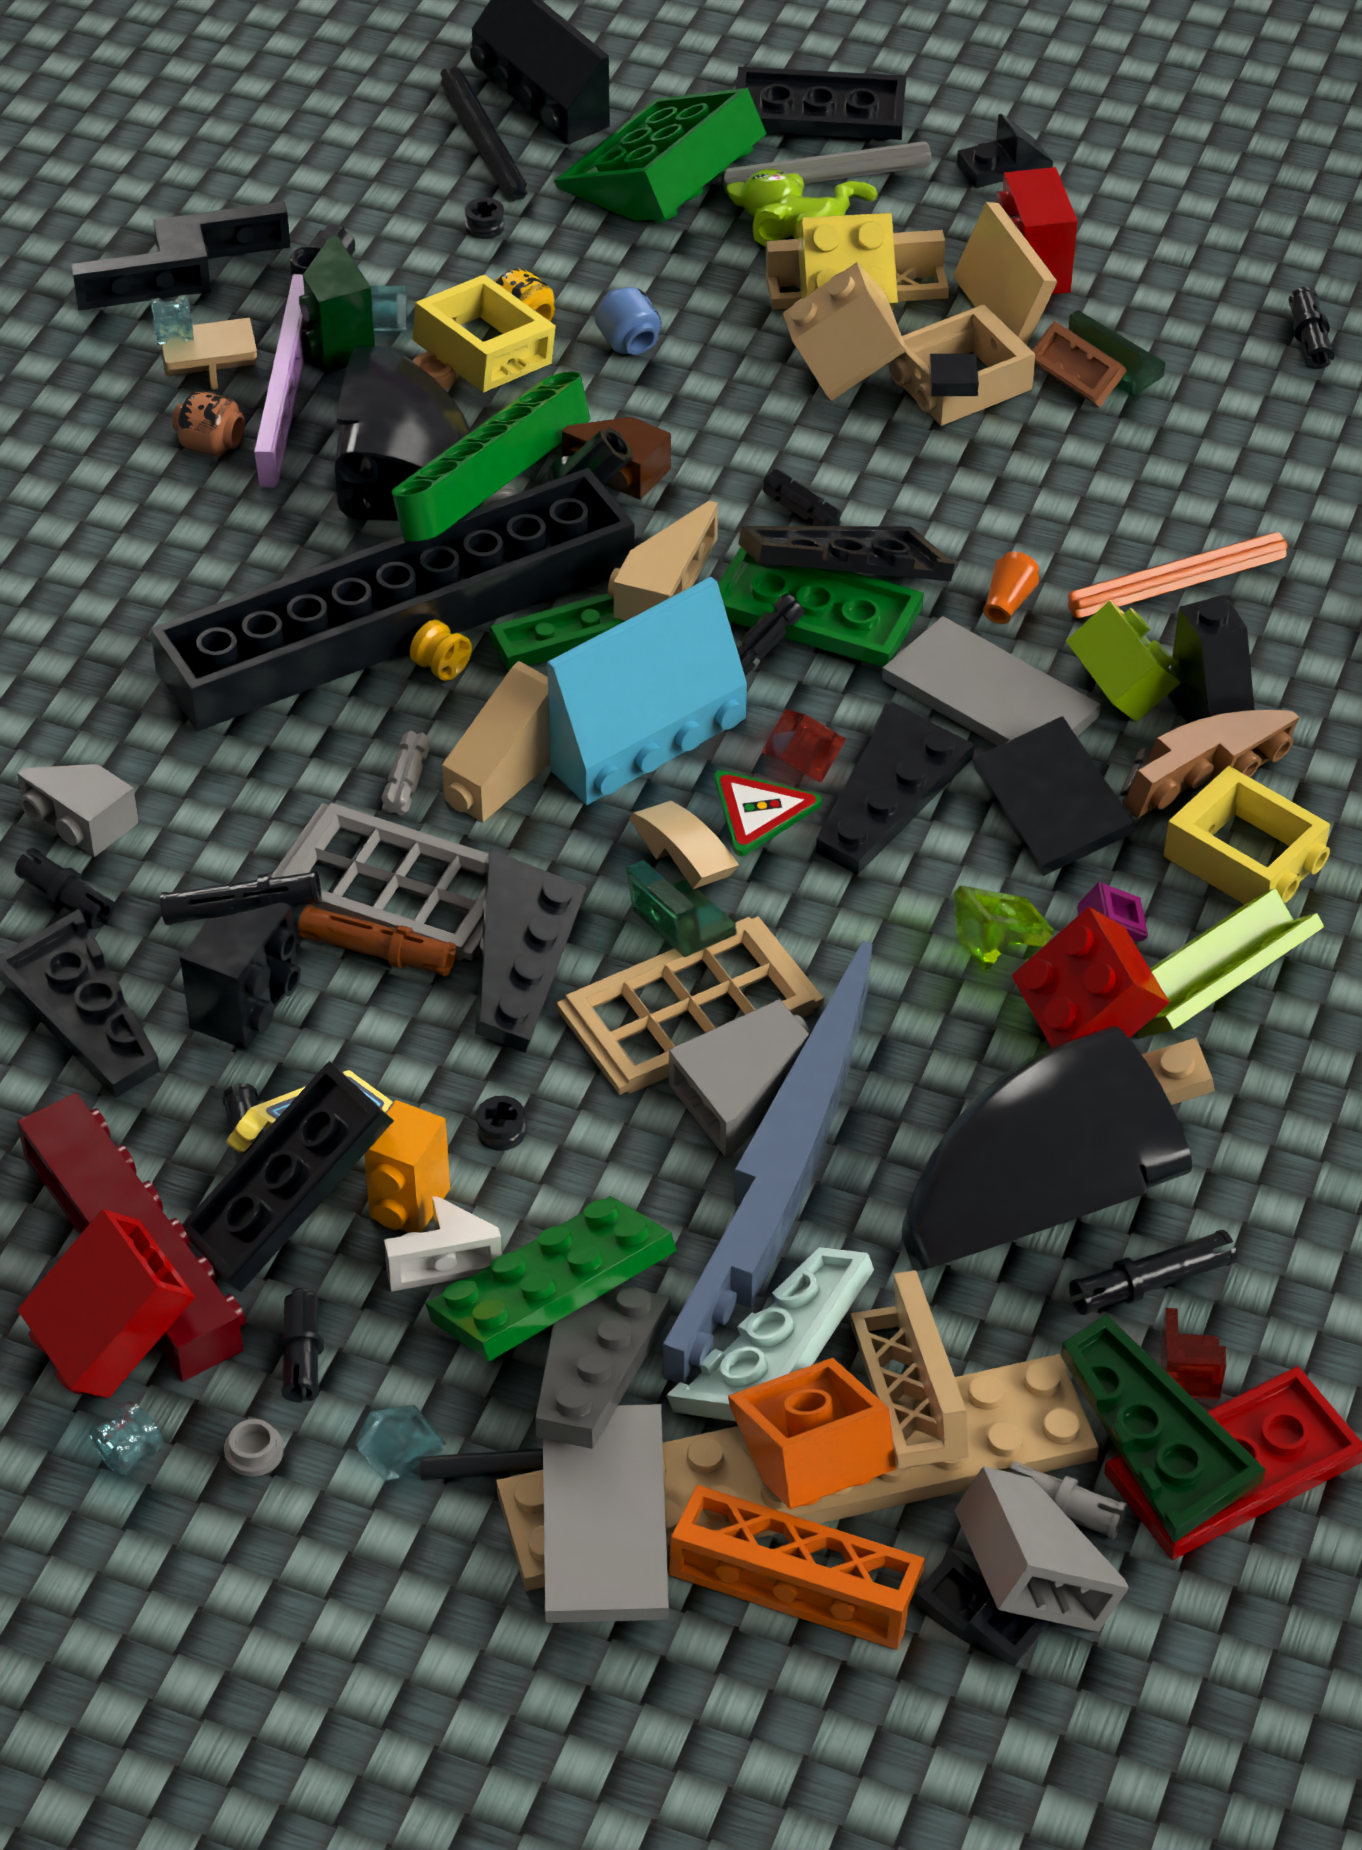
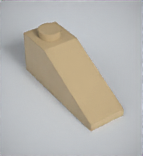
(664, 563)

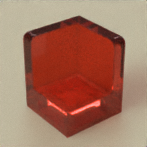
(804, 744)
(1192, 1360)

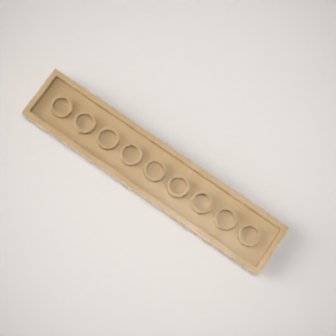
(1013, 1414)

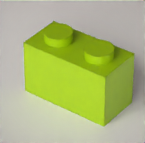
(1123, 660)

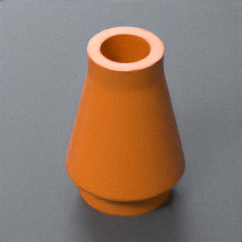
(1010, 585)

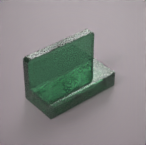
(1141, 366)
(677, 911)

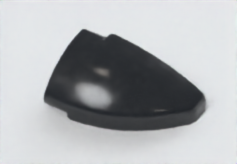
(392, 427)
(1045, 1148)

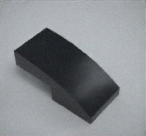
(964, 1606)

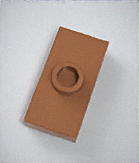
(1077, 364)

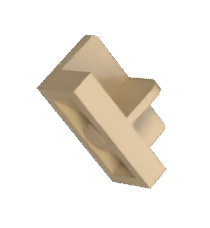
(213, 348)

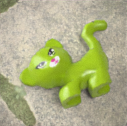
(779, 202)

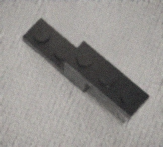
(181, 255)

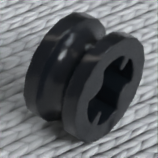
(484, 218)
(488, 1116)

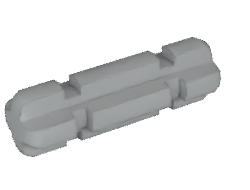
(405, 773)

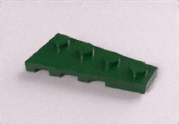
(1164, 1436)

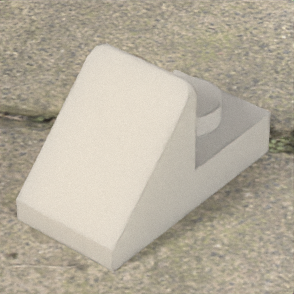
(452, 1251)

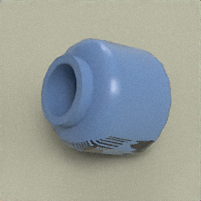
(628, 320)

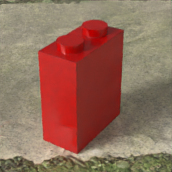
(104, 1304)

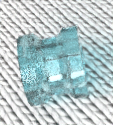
(172, 319)
(126, 1439)

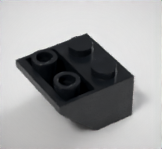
(240, 973)

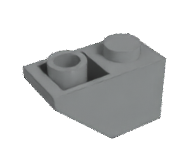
(80, 803)

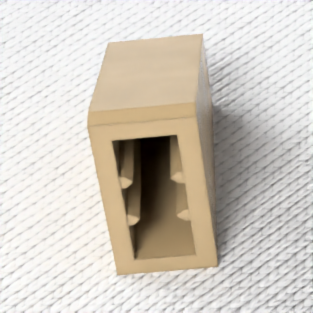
(501, 747)

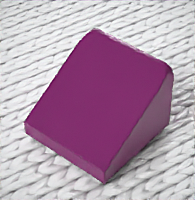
(1118, 906)

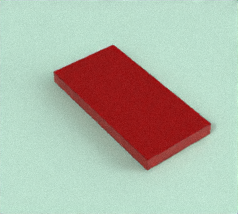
(1286, 1430)

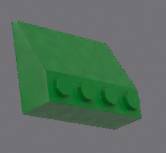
(666, 154)

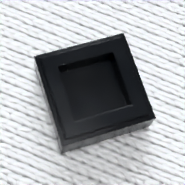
(953, 375)

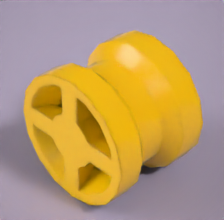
(440, 650)

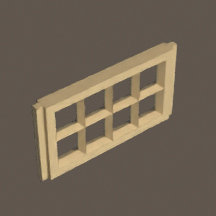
(603, 1044)

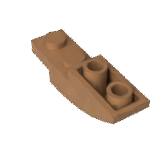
(1204, 749)

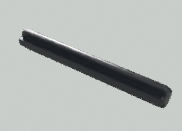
(483, 133)

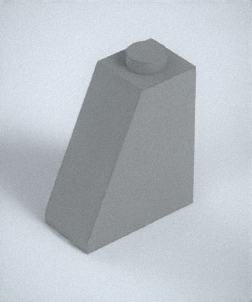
(736, 1071)
(1035, 1554)

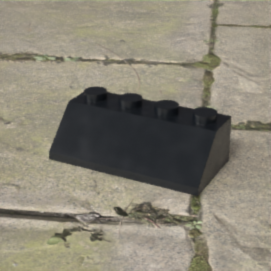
(544, 66)

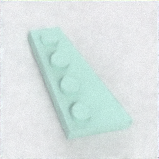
(780, 1337)

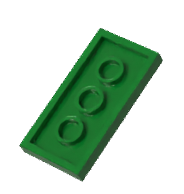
(841, 608)
(550, 1277)

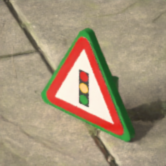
(760, 809)

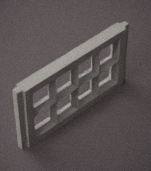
(321, 829)

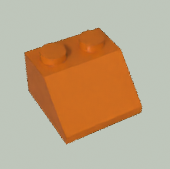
(814, 1432)

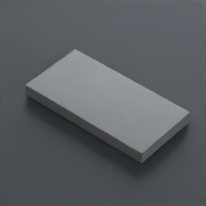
(984, 685)
(607, 1523)

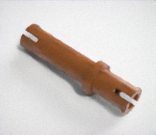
(397, 945)

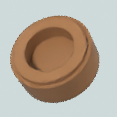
(442, 373)

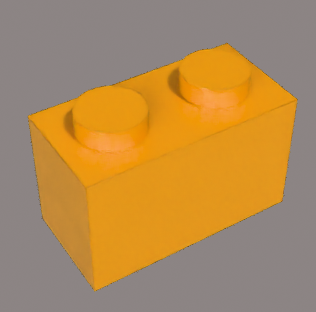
(407, 1168)

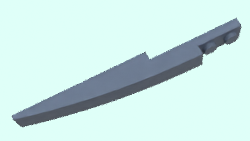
(774, 1174)

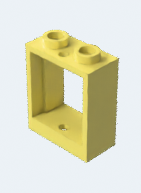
(525, 335)
(1232, 793)

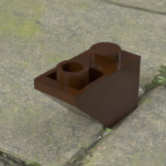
(649, 446)

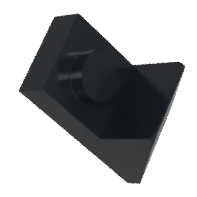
(1009, 153)

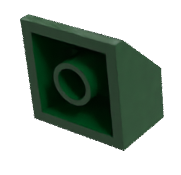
(335, 307)

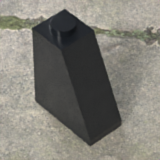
(1211, 661)

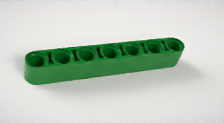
(489, 457)

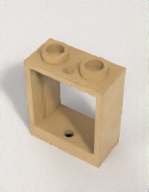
(975, 331)

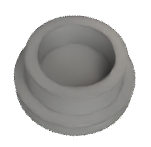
(253, 1448)

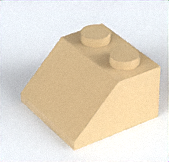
(845, 330)

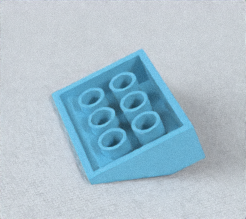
(644, 692)

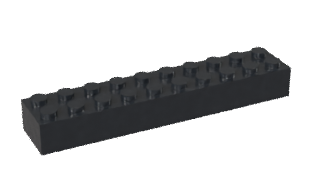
(378, 599)

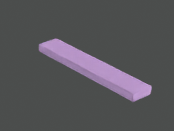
(282, 390)

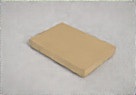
(1004, 272)

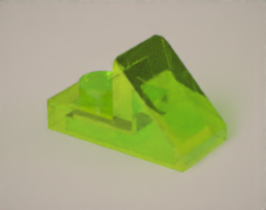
(993, 920)

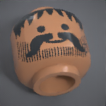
(208, 423)

